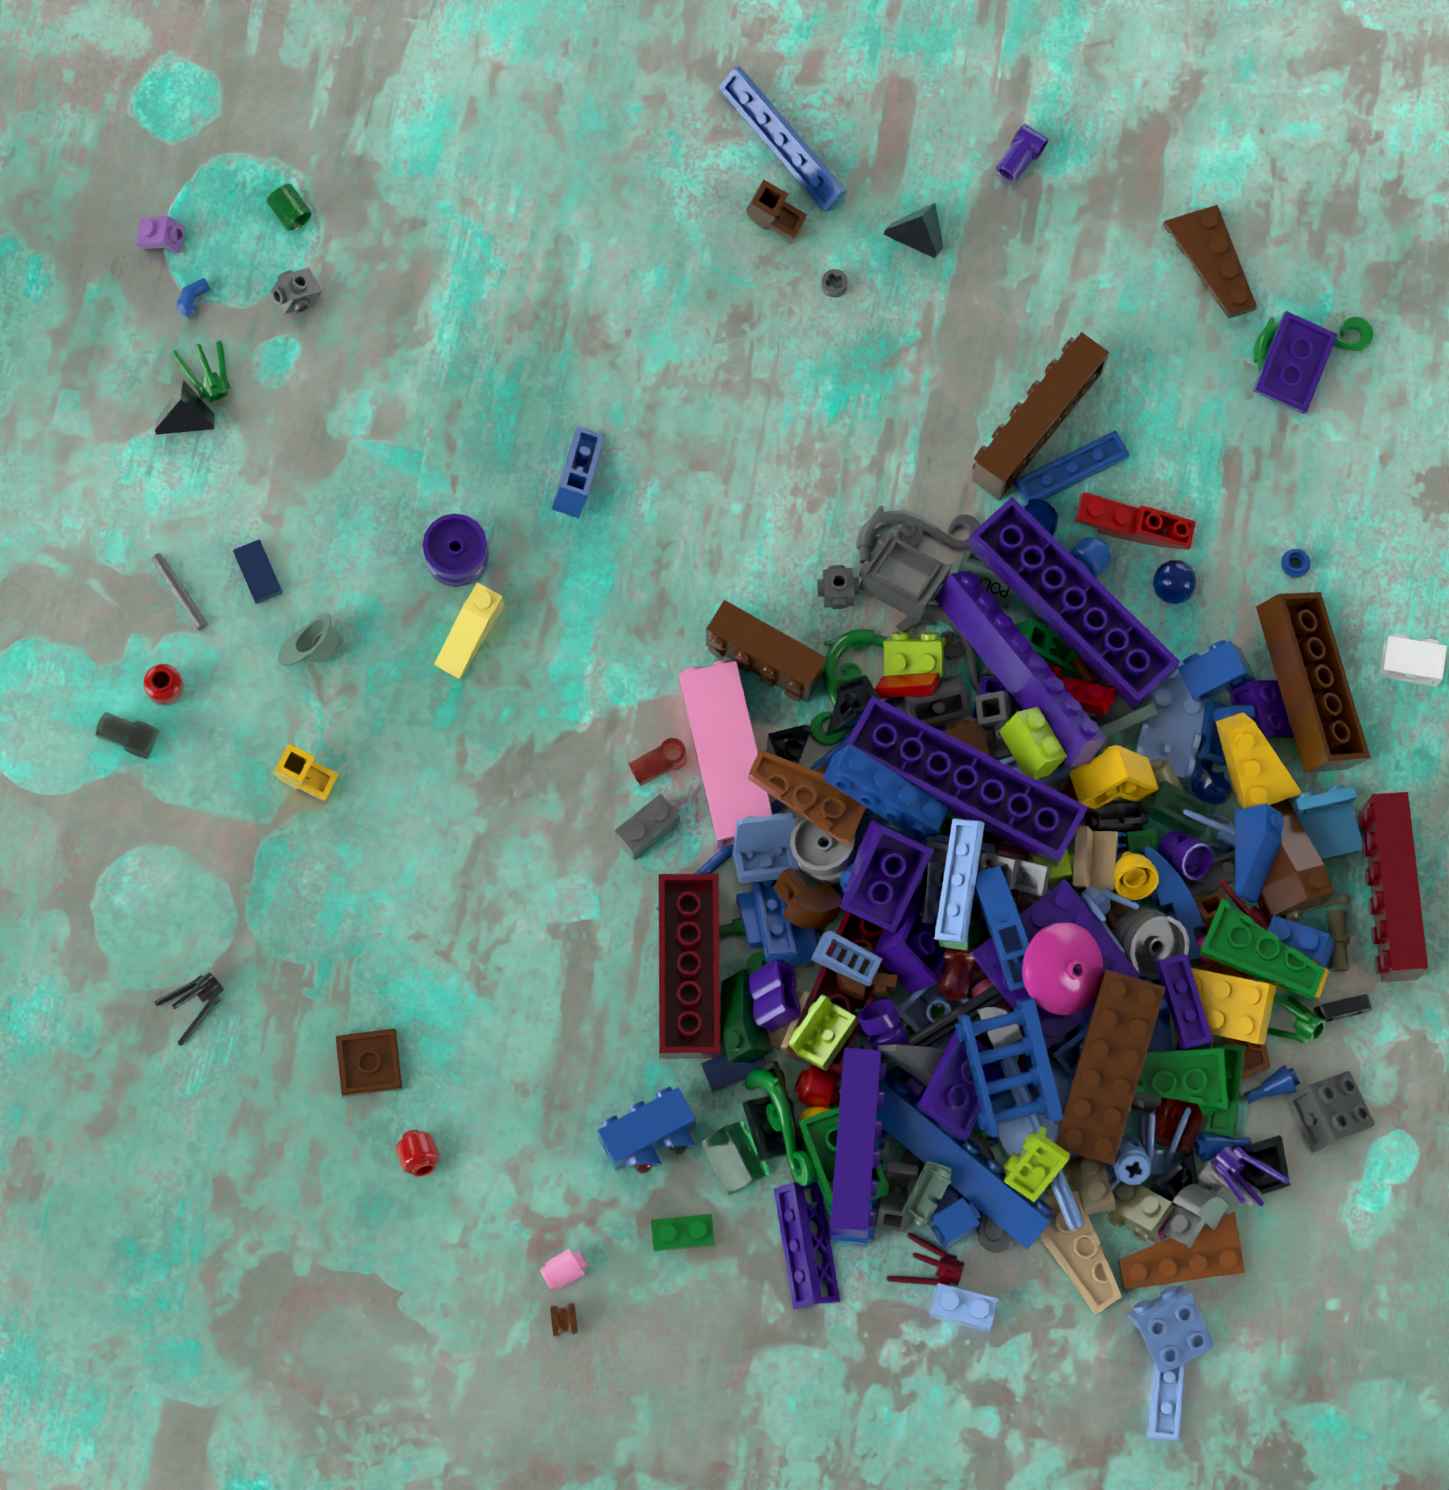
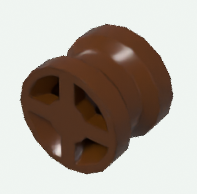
(563, 1319)

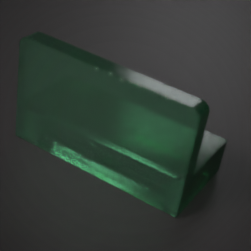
(1169, 806)
(735, 1157)

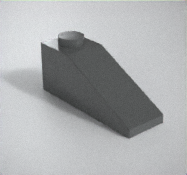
(915, 1060)

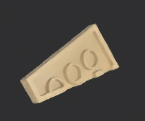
(1081, 1257)

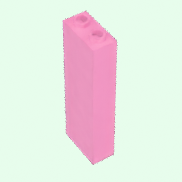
(723, 745)

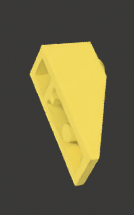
(469, 630)

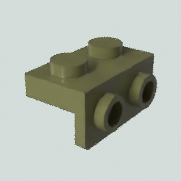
(1139, 1211)

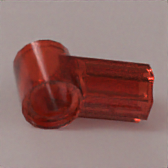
(655, 763)
(957, 973)

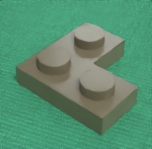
(1091, 1182)

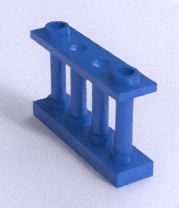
(1039, 1074)

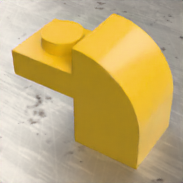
(302, 772)

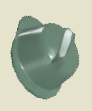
(313, 642)

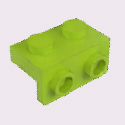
(914, 654)
(823, 1032)

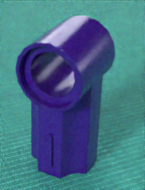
(1025, 147)

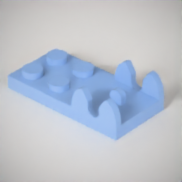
(1176, 730)

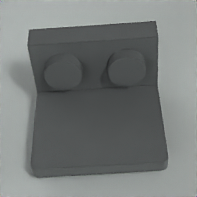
(1330, 1110)

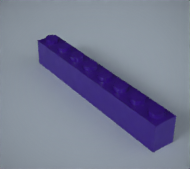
(1019, 665)

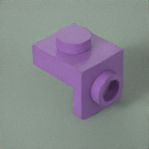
(160, 233)

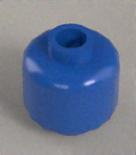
(1092, 554)

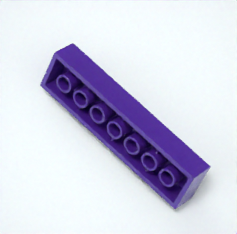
(1073, 603)
(969, 781)

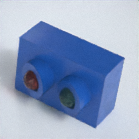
(647, 1127)

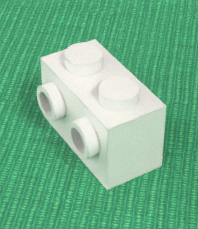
(1413, 660)

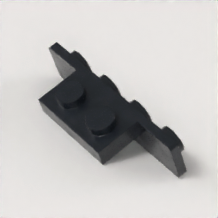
(767, 1141)

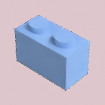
(963, 1307)

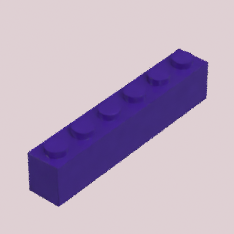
(855, 1143)

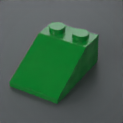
(821, 1142)

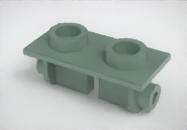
(927, 1189)

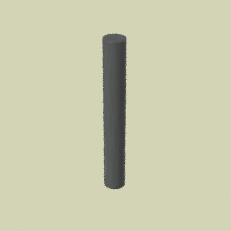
(179, 591)

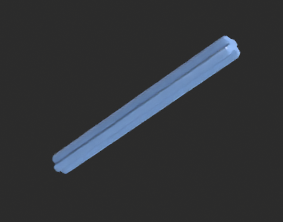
(1033, 1123)

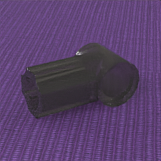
(135, 737)

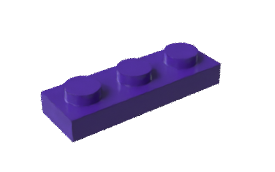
(1184, 1002)

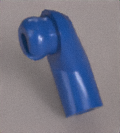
(189, 294)

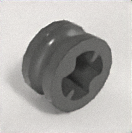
(837, 275)

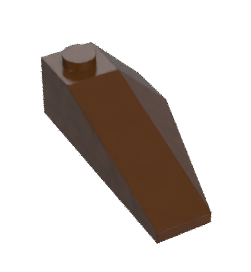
(1297, 873)

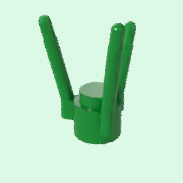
(212, 386)
(1306, 1022)

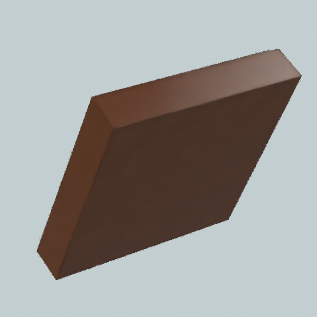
(368, 1062)

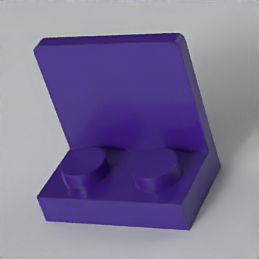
(1268, 706)

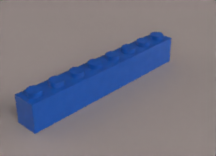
(972, 1173)

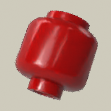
(163, 684)
(817, 1087)
(417, 1153)

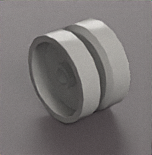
(820, 854)

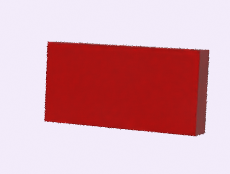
(907, 685)

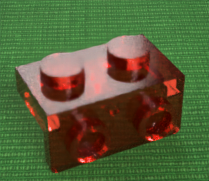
(1167, 1121)

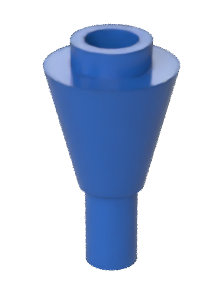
(1279, 1083)
(1209, 1144)

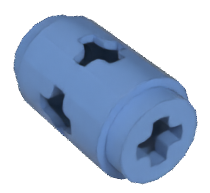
(1131, 1162)

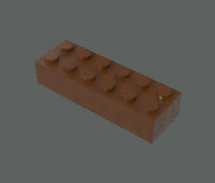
(1039, 416)
(1312, 682)
(1109, 1066)

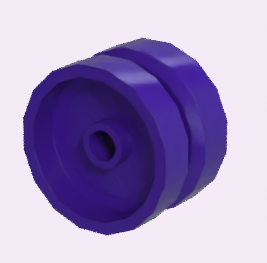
(470, 546)

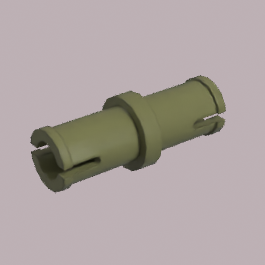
(1338, 933)

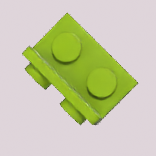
(1035, 1165)

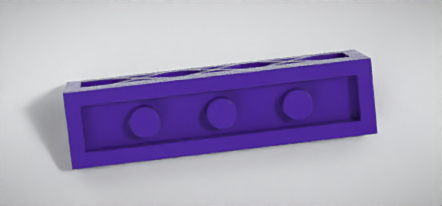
(801, 1245)

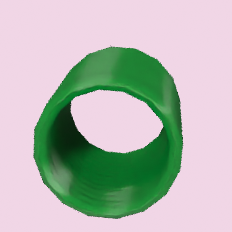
(289, 207)

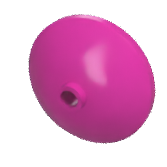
(1050, 966)

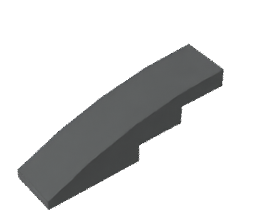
(1019, 873)

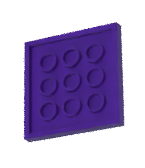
(1057, 906)

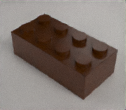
(765, 652)

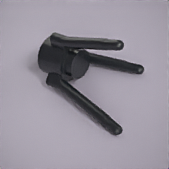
(205, 989)

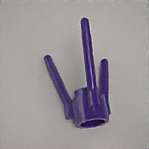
(1230, 1164)

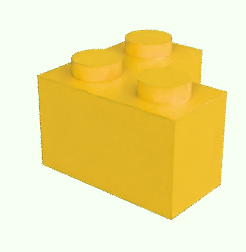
(1113, 775)

